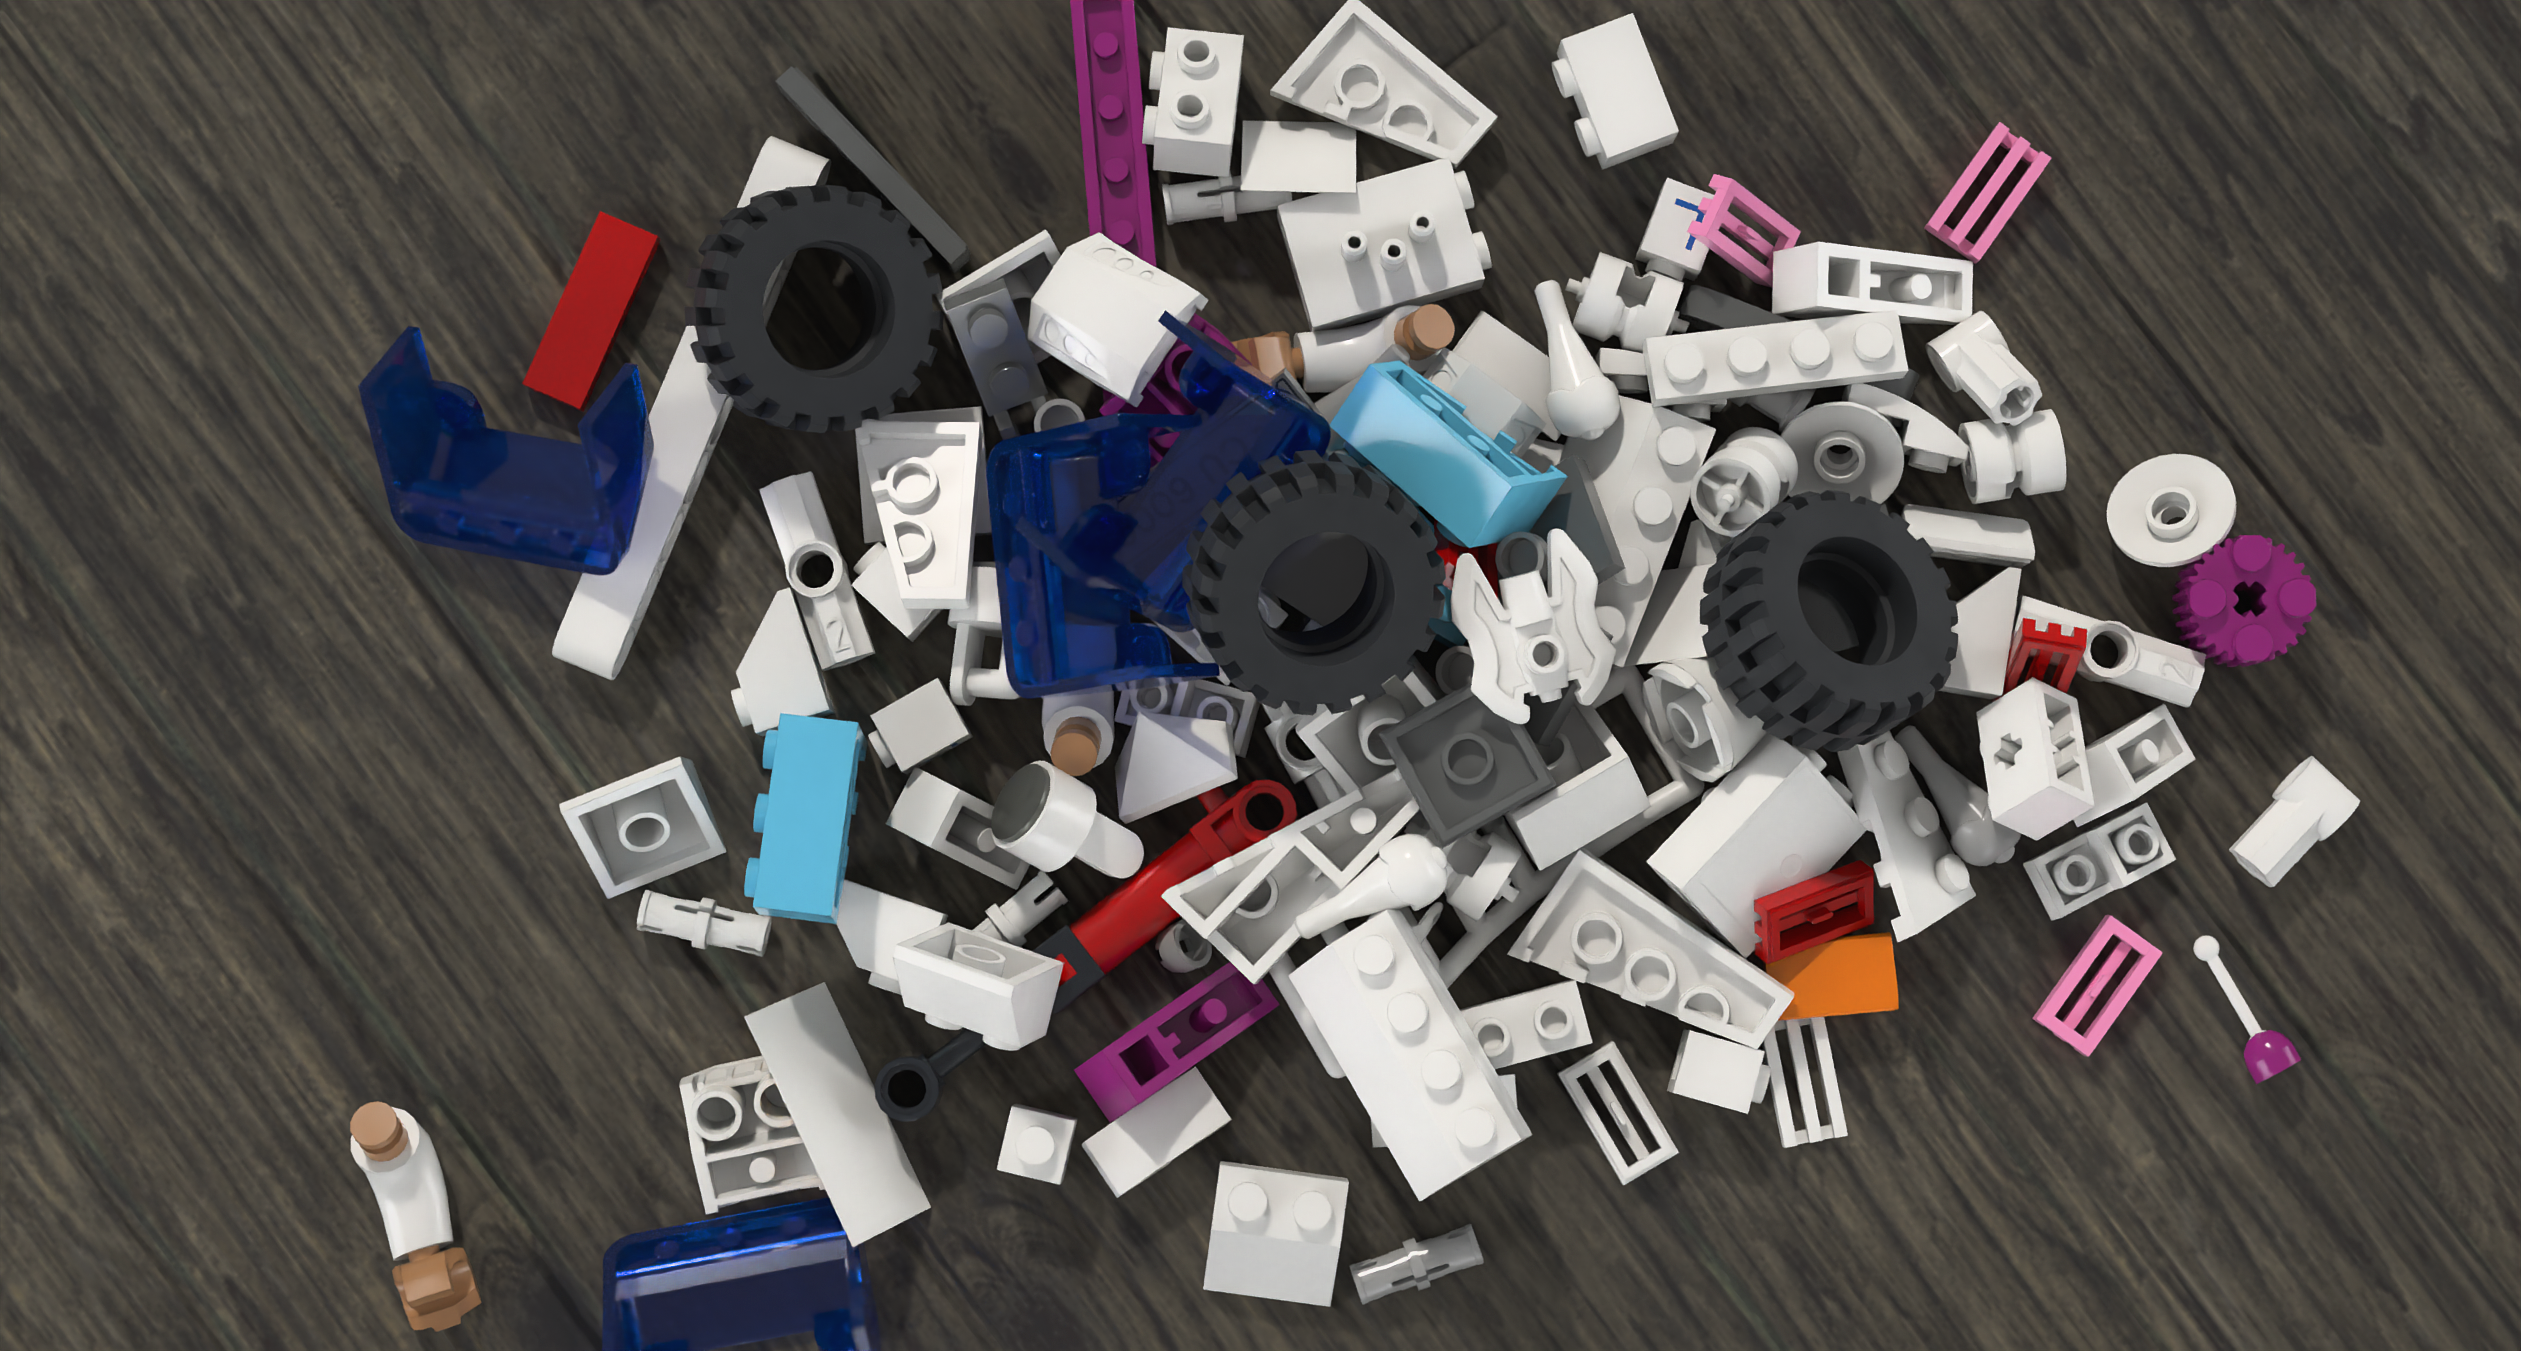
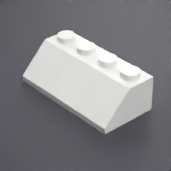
(1644, 483)
(1409, 1053)

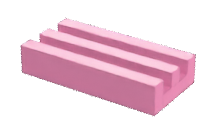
(2018, 149)
(1716, 215)
(2065, 1029)

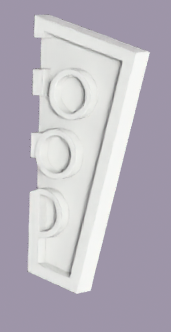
(1631, 943)

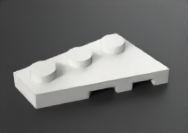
(1384, 87)
(927, 505)
(1913, 848)

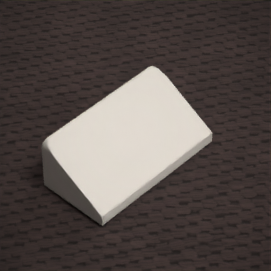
(1972, 535)

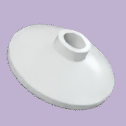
(1867, 470)
(2165, 490)

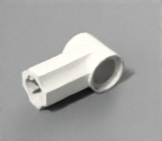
(1979, 362)
(2305, 809)

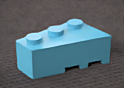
(1441, 458)

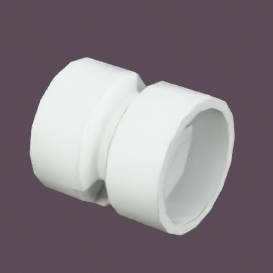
(2013, 457)

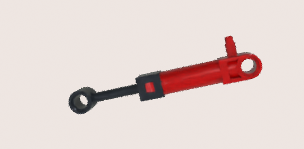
(1108, 930)

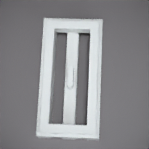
(1590, 1066)
(1813, 1130)

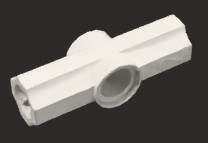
(804, 532)
(2142, 660)

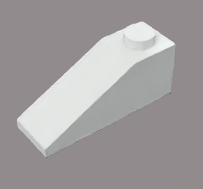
(1852, 280)

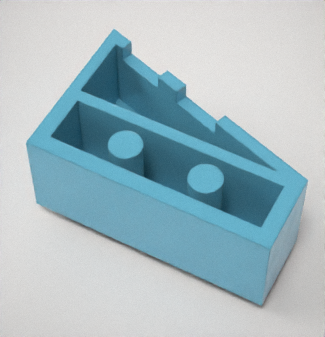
(805, 818)

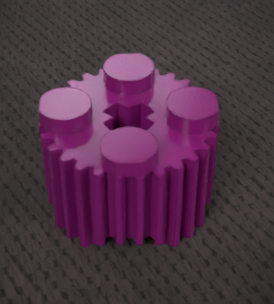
(2277, 593)

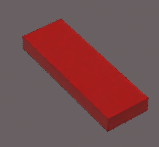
(591, 311)

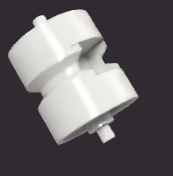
(1625, 304)
(1743, 480)
(1475, 869)

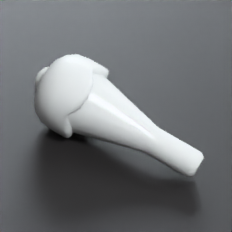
(1580, 396)
(1405, 874)

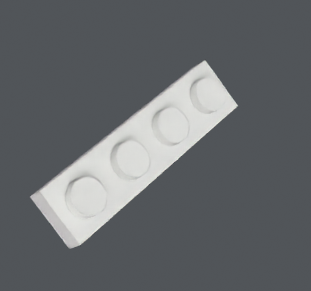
(1774, 358)

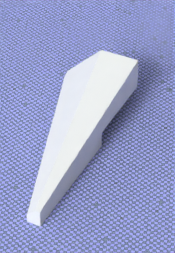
(1254, 896)

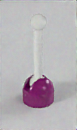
(2266, 1050)

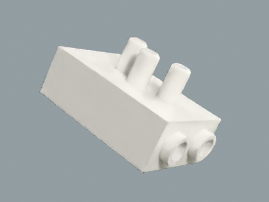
(1384, 246)
(1755, 835)

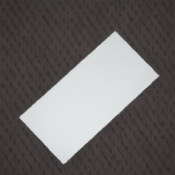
(837, 1113)

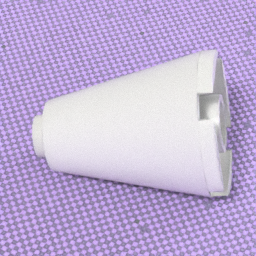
(1700, 717)

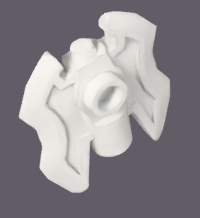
(1536, 637)

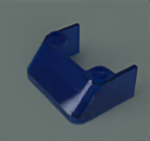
(1238, 422)
(503, 489)
(1054, 629)
(740, 1283)

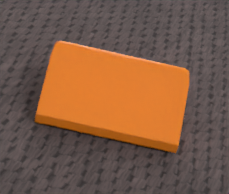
(1839, 977)

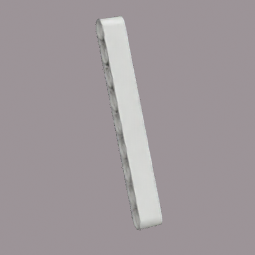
(684, 431)

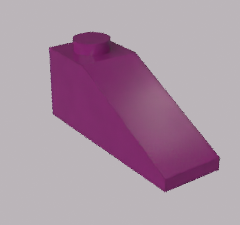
(1174, 1040)

